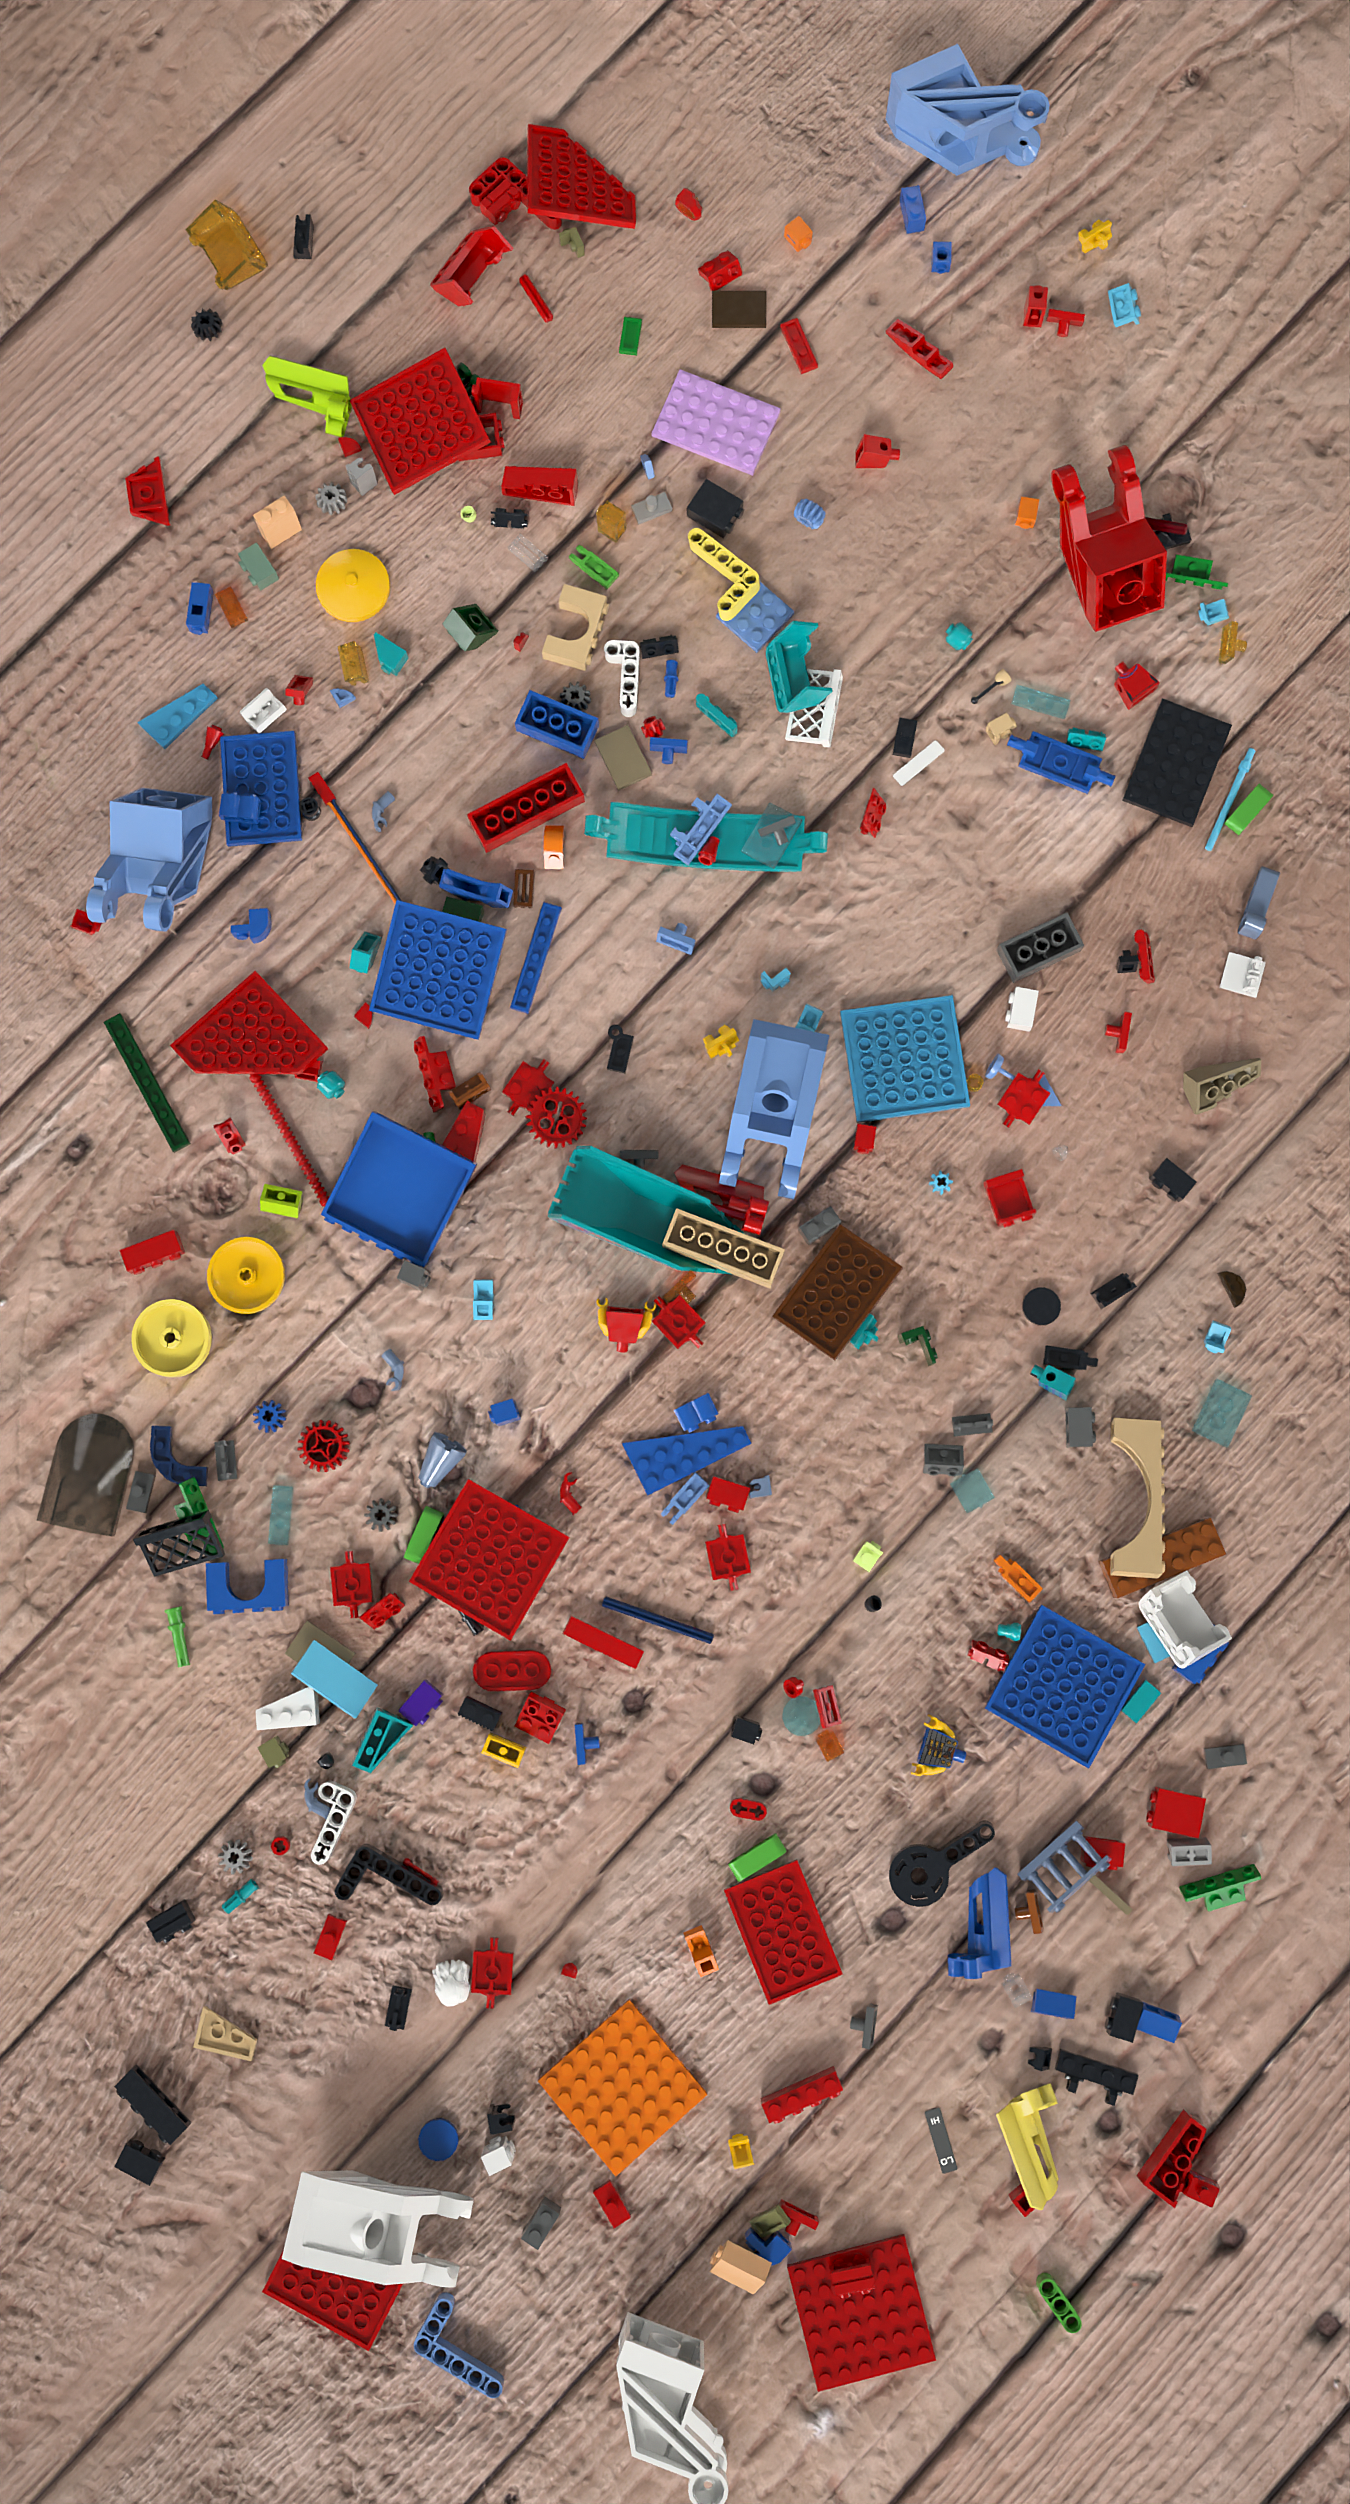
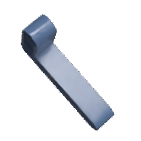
(454, 2353)

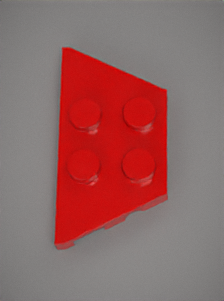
(148, 493)

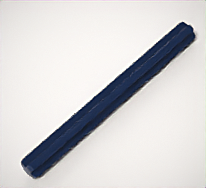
(658, 1620)

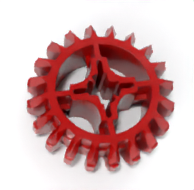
(319, 1438)

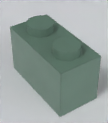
(258, 567)

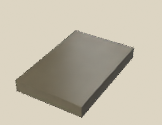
(623, 757)
(311, 1632)

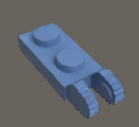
(686, 1496)

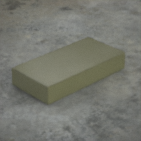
(770, 2221)

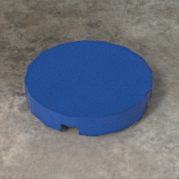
(438, 2139)

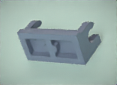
(764, 1487)

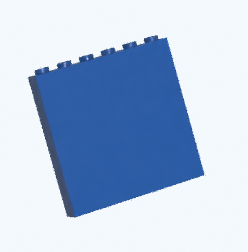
(398, 1189)

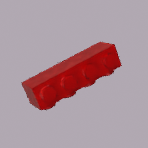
(801, 2095)

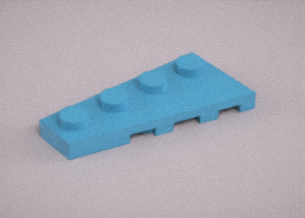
(173, 719)

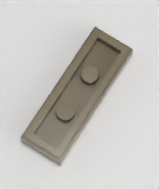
(1110, 1894)

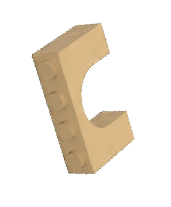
(578, 652)

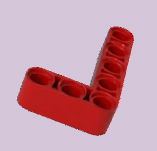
(511, 173)

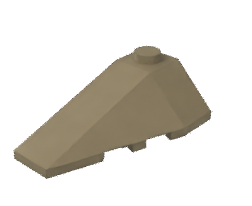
(1211, 1083)

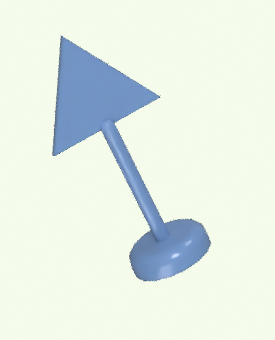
(995, 1067)

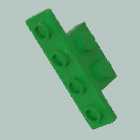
(1193, 570)
(194, 1504)
(1222, 1888)

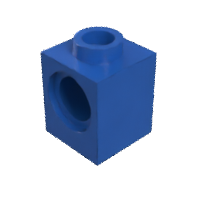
(944, 251)

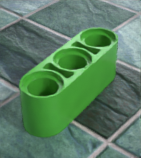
(1248, 809)
(423, 1534)
(757, 1857)
(1065, 2310)

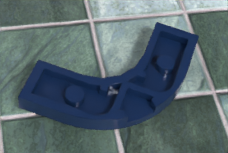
(166, 1463)

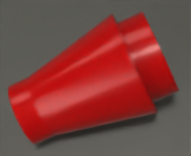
(709, 851)

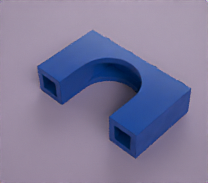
(221, 1597)

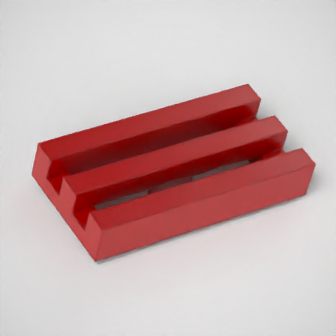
(824, 1707)

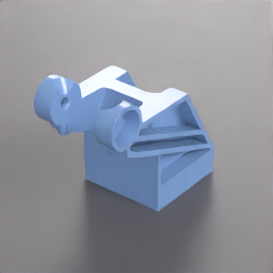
(957, 122)
(154, 852)
(776, 1097)

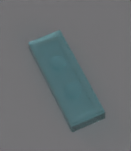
(1040, 702)
(280, 1515)

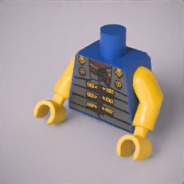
(937, 1749)

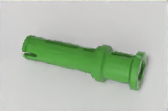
(176, 1626)

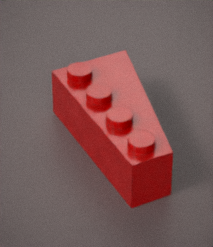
(541, 484)
(1172, 2158)

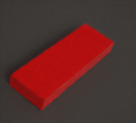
(799, 346)

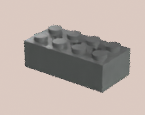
(1042, 935)

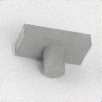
(651, 508)

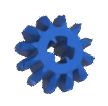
(263, 1413)

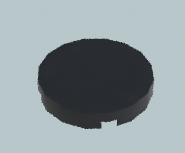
(1041, 1306)

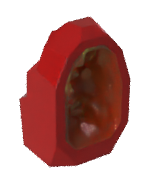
(688, 204)

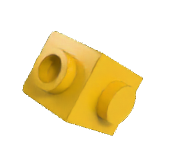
(740, 2151)

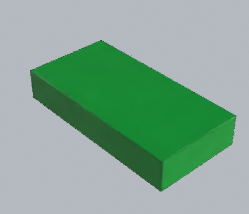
(630, 336)

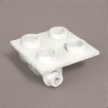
(1242, 974)

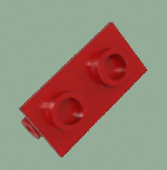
(997, 1657)

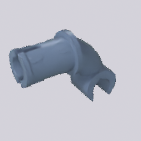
(378, 808)
(397, 1368)
(312, 1802)

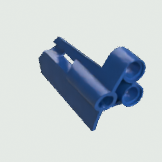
(990, 1942)

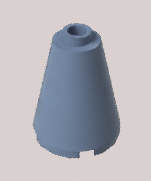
(440, 1459)

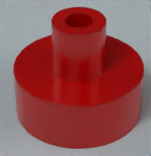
(793, 1687)

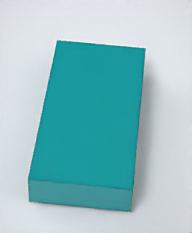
(1140, 1701)

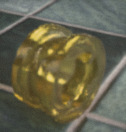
(980, 1082)

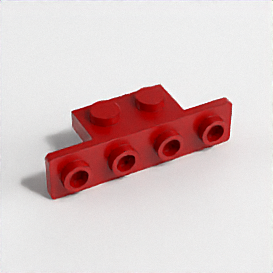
(435, 1071)

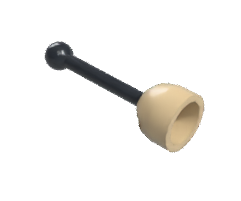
(1002, 678)

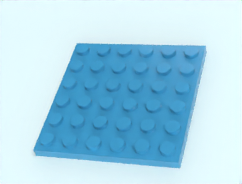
(904, 1059)

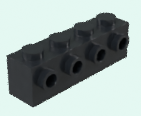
(152, 2104)

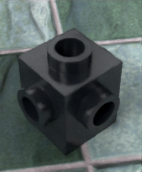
(433, 870)

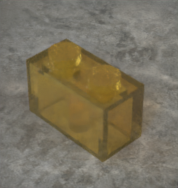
(611, 521)

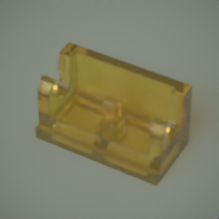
(353, 663)

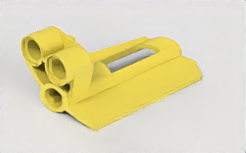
(1022, 2130)

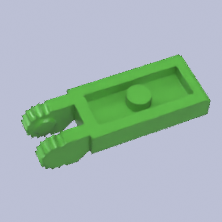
(595, 567)

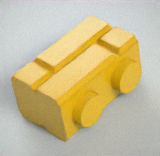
(504, 1750)

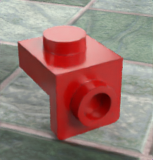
(82, 923)

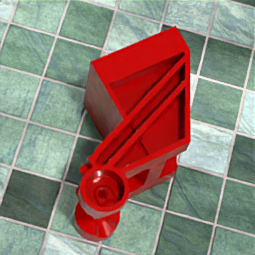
(1111, 551)

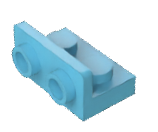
(1124, 305)

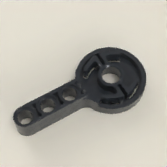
(935, 1864)

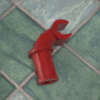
(566, 1497)

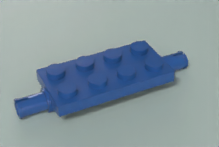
(1060, 762)

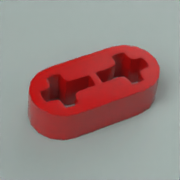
(746, 1813)

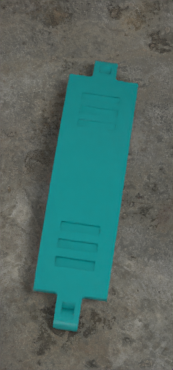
(644, 836)

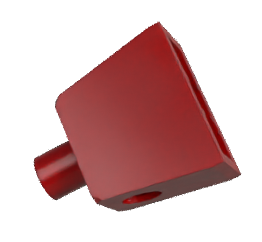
(875, 452)

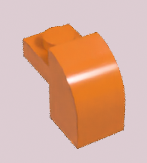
(553, 847)
(701, 1951)

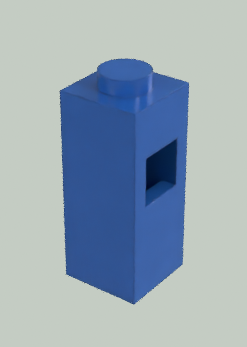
(199, 608)

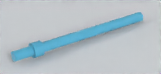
(1244, 768)

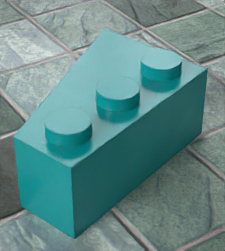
(380, 1737)

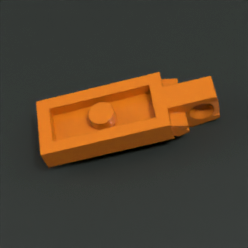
(1018, 1578)

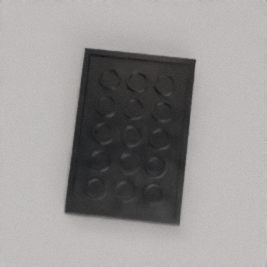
(1177, 762)

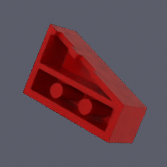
(466, 1132)

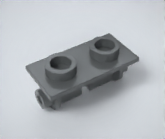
(972, 1424)
(225, 1460)

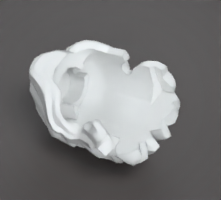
(452, 1982)

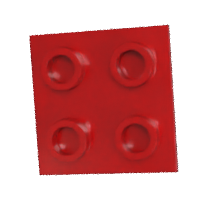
(873, 814)
(382, 1610)

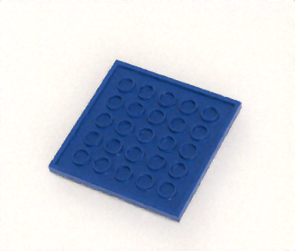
(437, 969)
(1064, 1686)

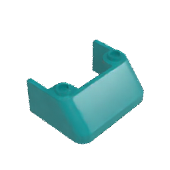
(789, 671)

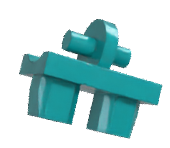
(865, 1332)

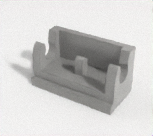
(361, 478)
(1189, 1851)

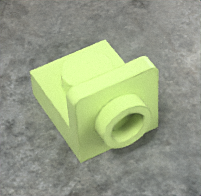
(868, 1555)

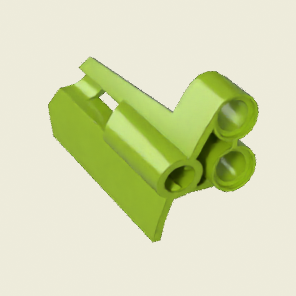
(328, 390)

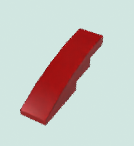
(919, 349)
(603, 1642)

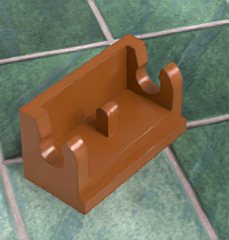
(469, 1090)

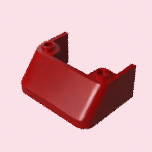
(468, 262)

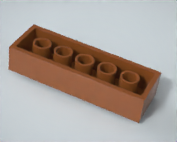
(1183, 1551)

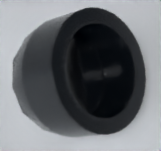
(873, 1603)
(326, 1761)

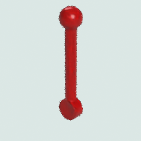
(407, 1862)

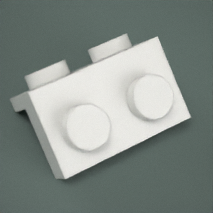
(262, 710)

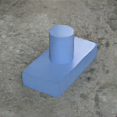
(676, 938)

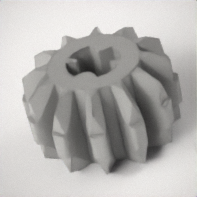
(329, 505)
(228, 1852)

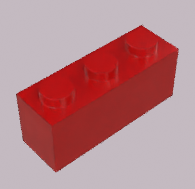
(152, 1252)

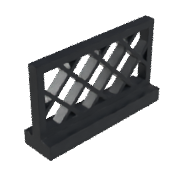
(171, 1530)

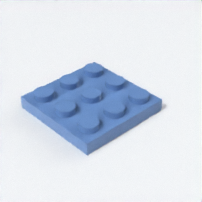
(759, 618)

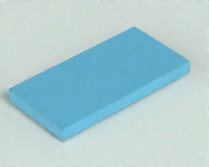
(334, 1679)

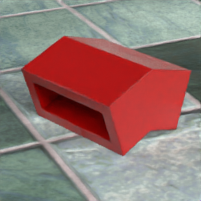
(312, 1072)

